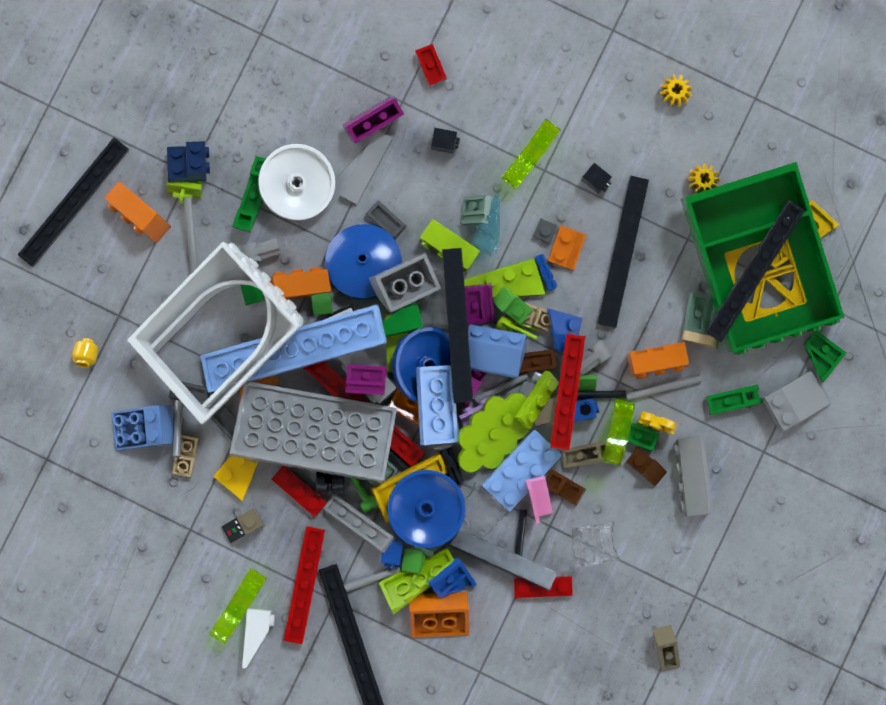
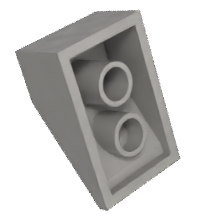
(795, 401)

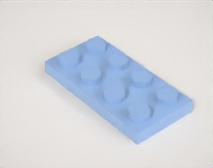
(436, 405)
(527, 461)

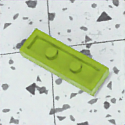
(537, 399)

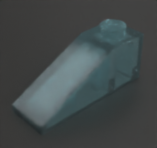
(488, 234)

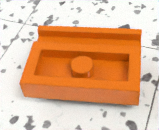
(566, 248)

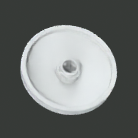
(306, 167)

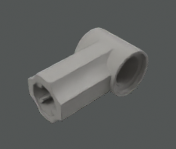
(261, 250)
(595, 356)

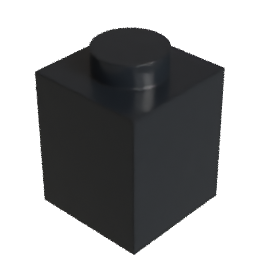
(444, 140)
(597, 178)

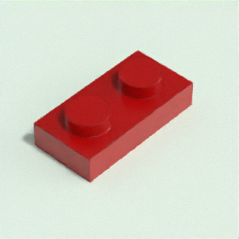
(431, 65)

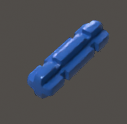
(545, 272)

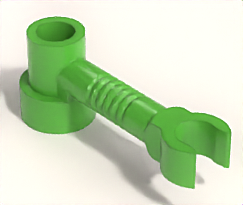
(368, 500)

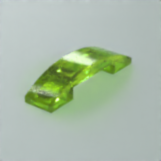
(531, 154)
(618, 432)
(238, 606)

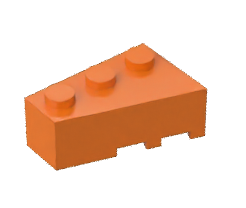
(137, 212)
(302, 284)
(658, 360)

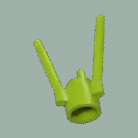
(508, 324)

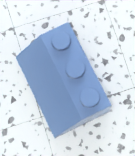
(496, 351)

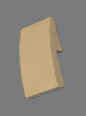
(539, 318)
(185, 463)

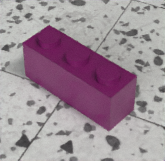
(373, 119)

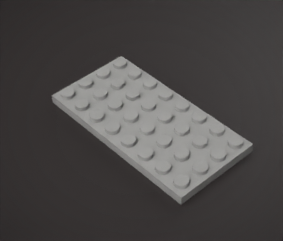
(313, 431)

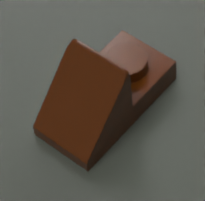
(646, 466)

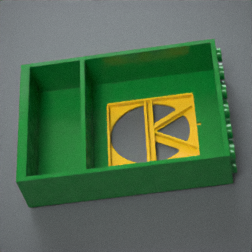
(738, 217)

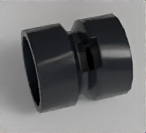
(336, 485)

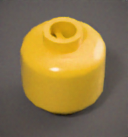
(85, 353)

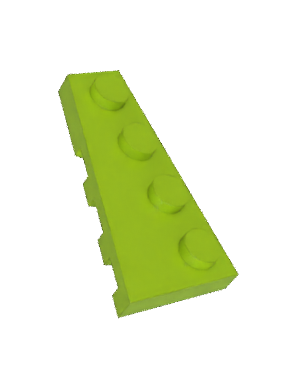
(520, 278)
(405, 586)

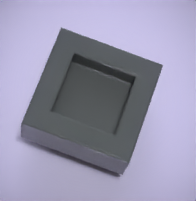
(545, 231)

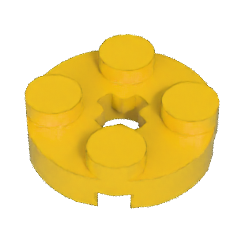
(657, 423)

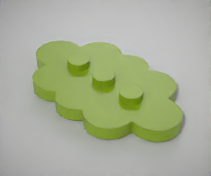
(491, 433)

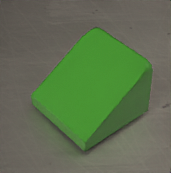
(322, 304)
(587, 383)
(413, 561)

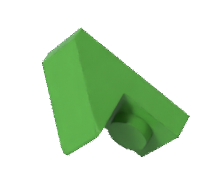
(512, 305)

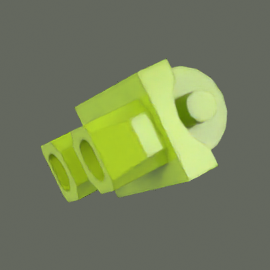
(185, 190)

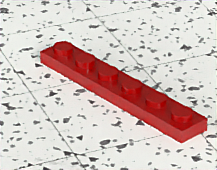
(567, 392)
(304, 585)

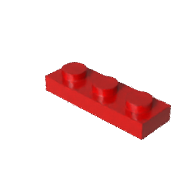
(299, 491)
(560, 587)

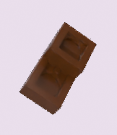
(564, 487)

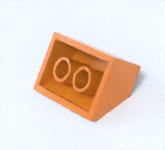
(439, 616)

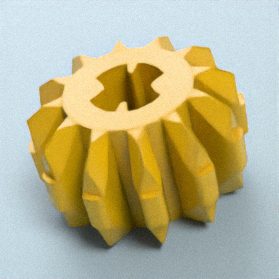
(668, 90)
(696, 179)

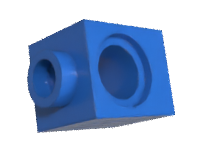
(593, 410)
(392, 555)

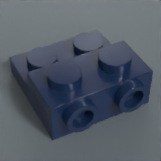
(188, 162)

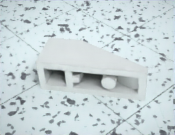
(257, 627)

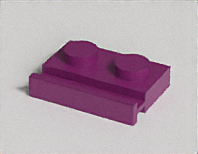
(479, 303)
(366, 379)

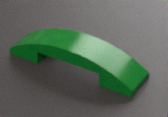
(251, 200)

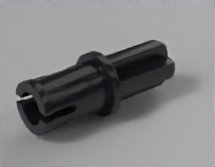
(452, 466)

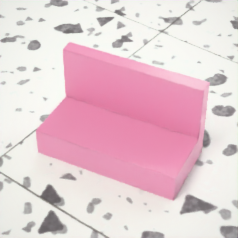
(539, 497)

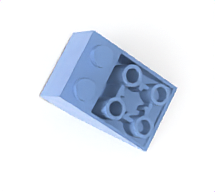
(143, 427)

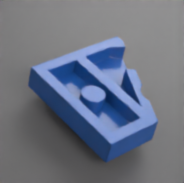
(561, 325)
(451, 579)

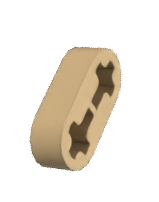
(699, 339)

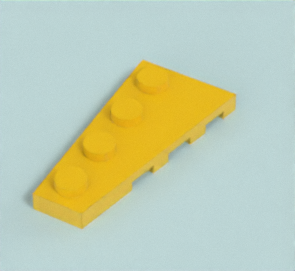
(383, 490)

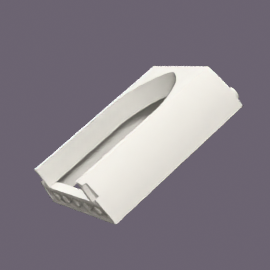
(219, 271)

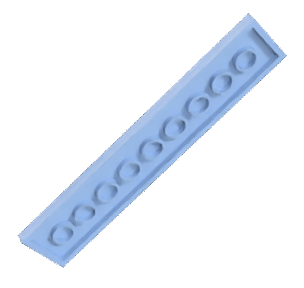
(306, 347)

